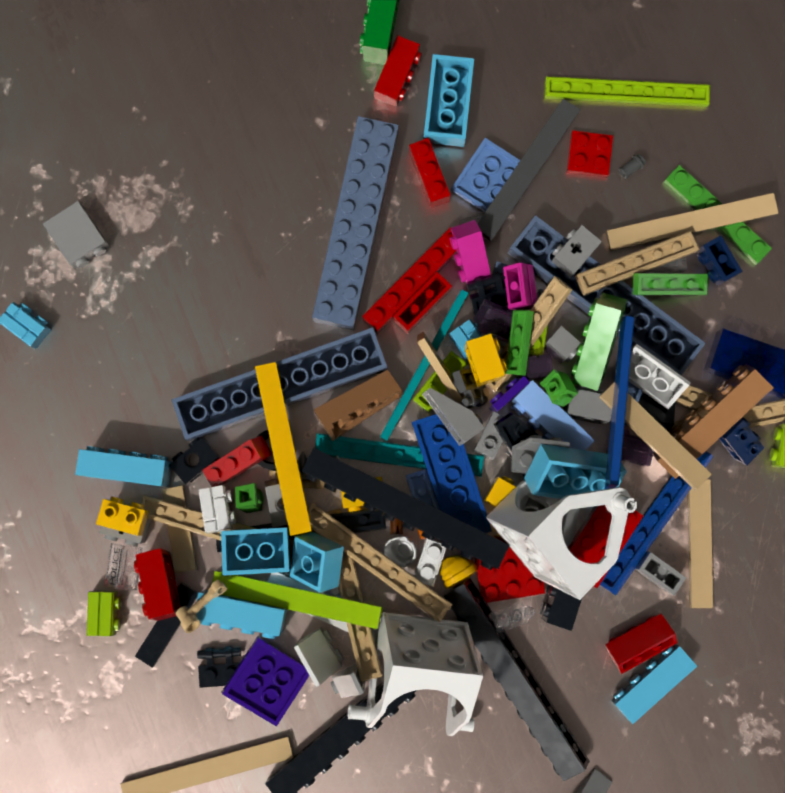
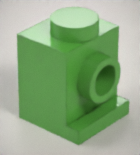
(559, 388)
(252, 498)

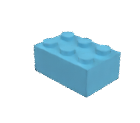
(255, 551)

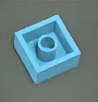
(316, 561)

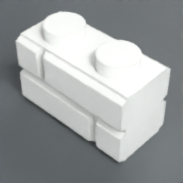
(216, 509)
(429, 562)

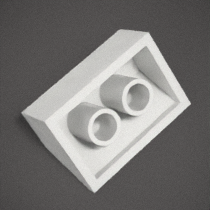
(655, 377)

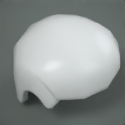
(401, 550)

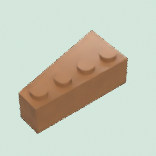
(358, 404)

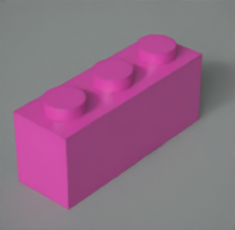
(470, 252)

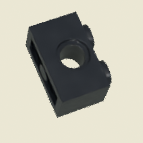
(182, 466)

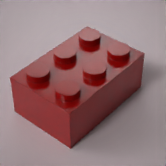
(157, 584)

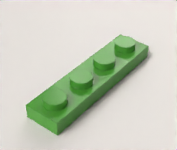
(669, 284)

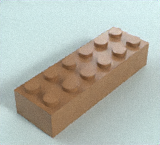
(719, 412)

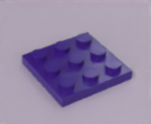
(266, 681)

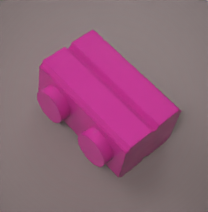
(520, 286)

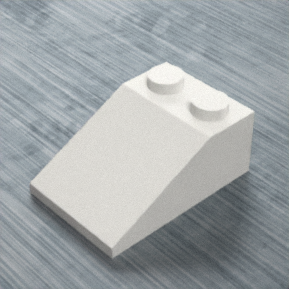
(319, 655)

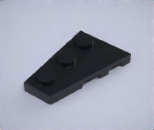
(512, 431)

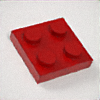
(589, 153)

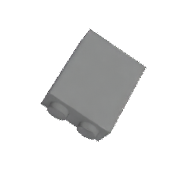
(76, 235)

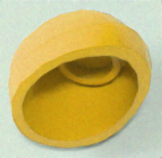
(456, 570)

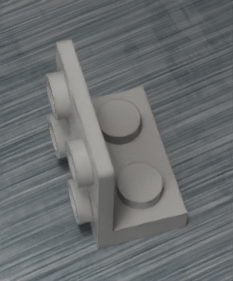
(525, 451)

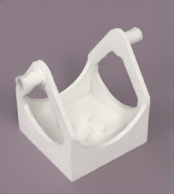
(544, 542)
(425, 656)

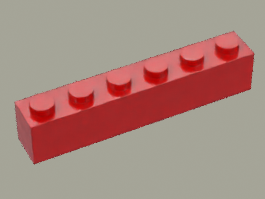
(410, 282)

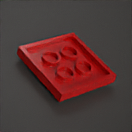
(509, 581)

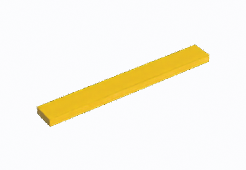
(283, 449)

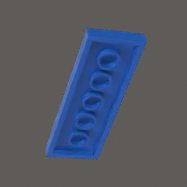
(450, 473)

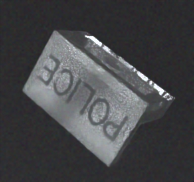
(121, 567)

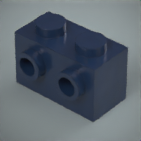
(718, 261)
(742, 442)

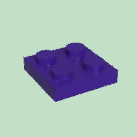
(513, 388)

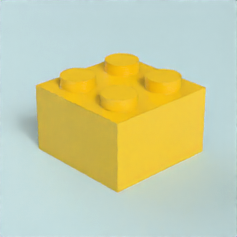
(484, 359)

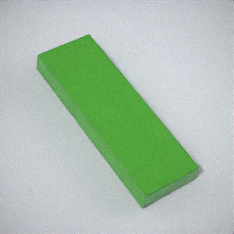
(519, 342)

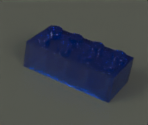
(734, 349)

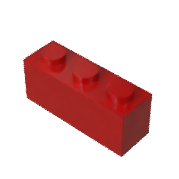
(397, 71)
(429, 173)
(422, 303)
(237, 461)
(641, 643)

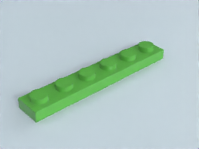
(699, 198)

